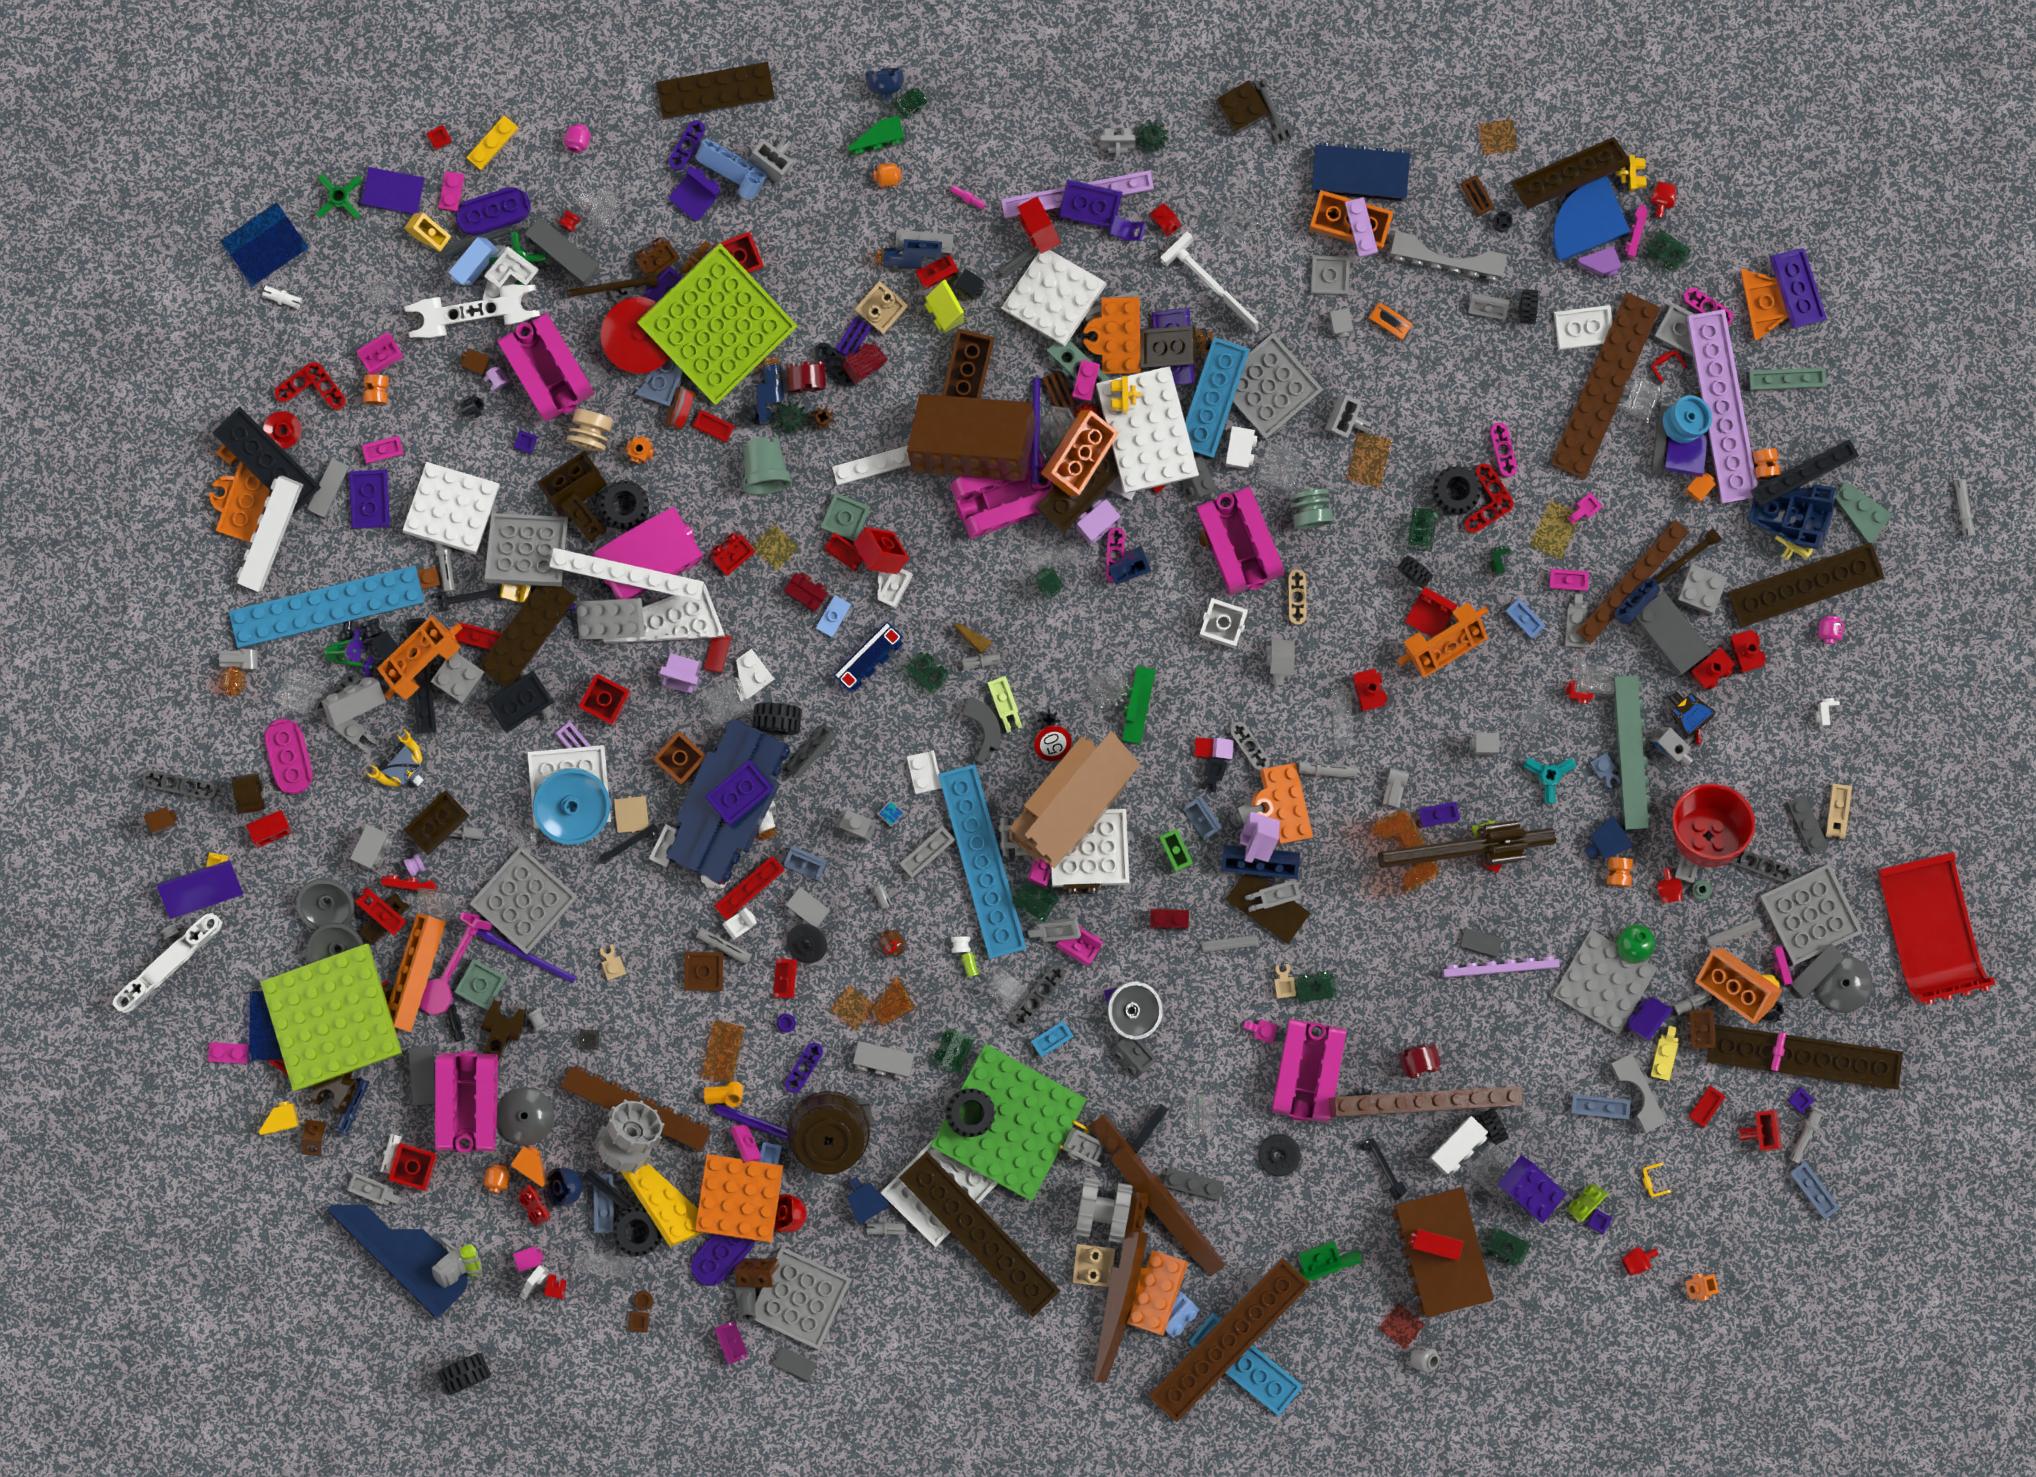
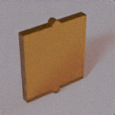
(1498, 136)
(852, 1007)

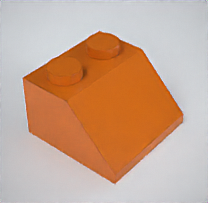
(531, 1165)

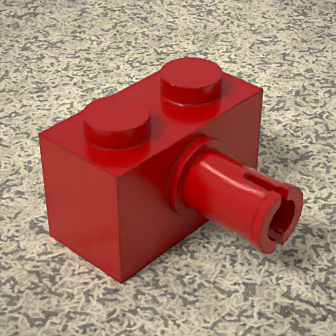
(1747, 651)
(1712, 669)
(1369, 690)
(1766, 1131)

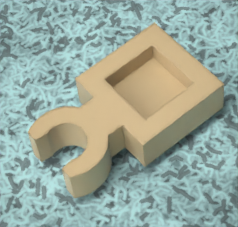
(613, 966)
(1285, 985)

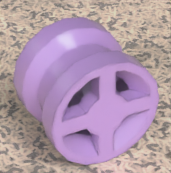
(414, 865)

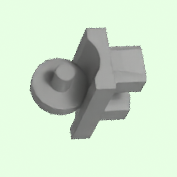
(1117, 143)

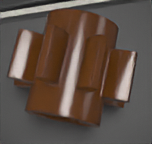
(826, 422)

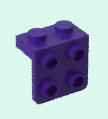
(695, 193)

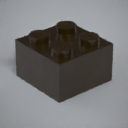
(1242, 107)

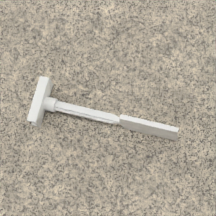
(1178, 250)

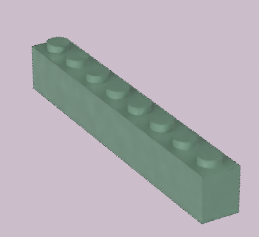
(1630, 753)

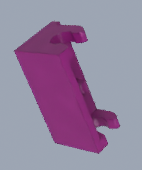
(731, 1342)

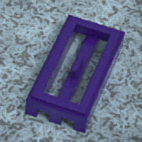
(846, 335)

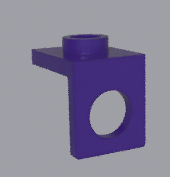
(1125, 229)

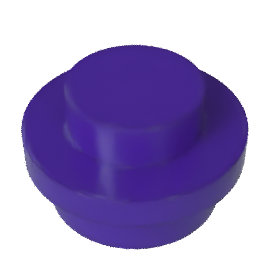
(786, 1023)

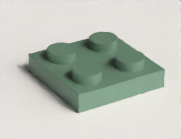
(845, 517)
(480, 984)

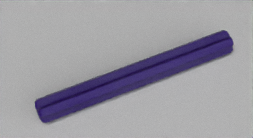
(751, 1121)

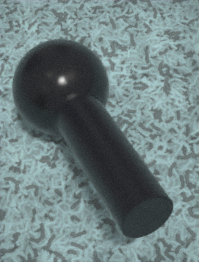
(347, 633)

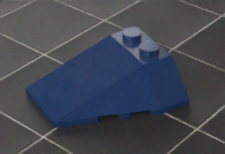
(1798, 516)

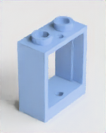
(473, 261)

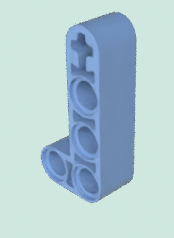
(732, 167)

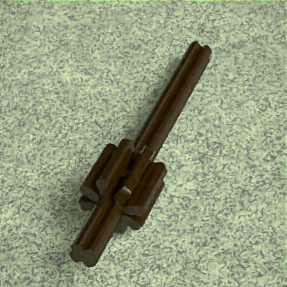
(1496, 844)

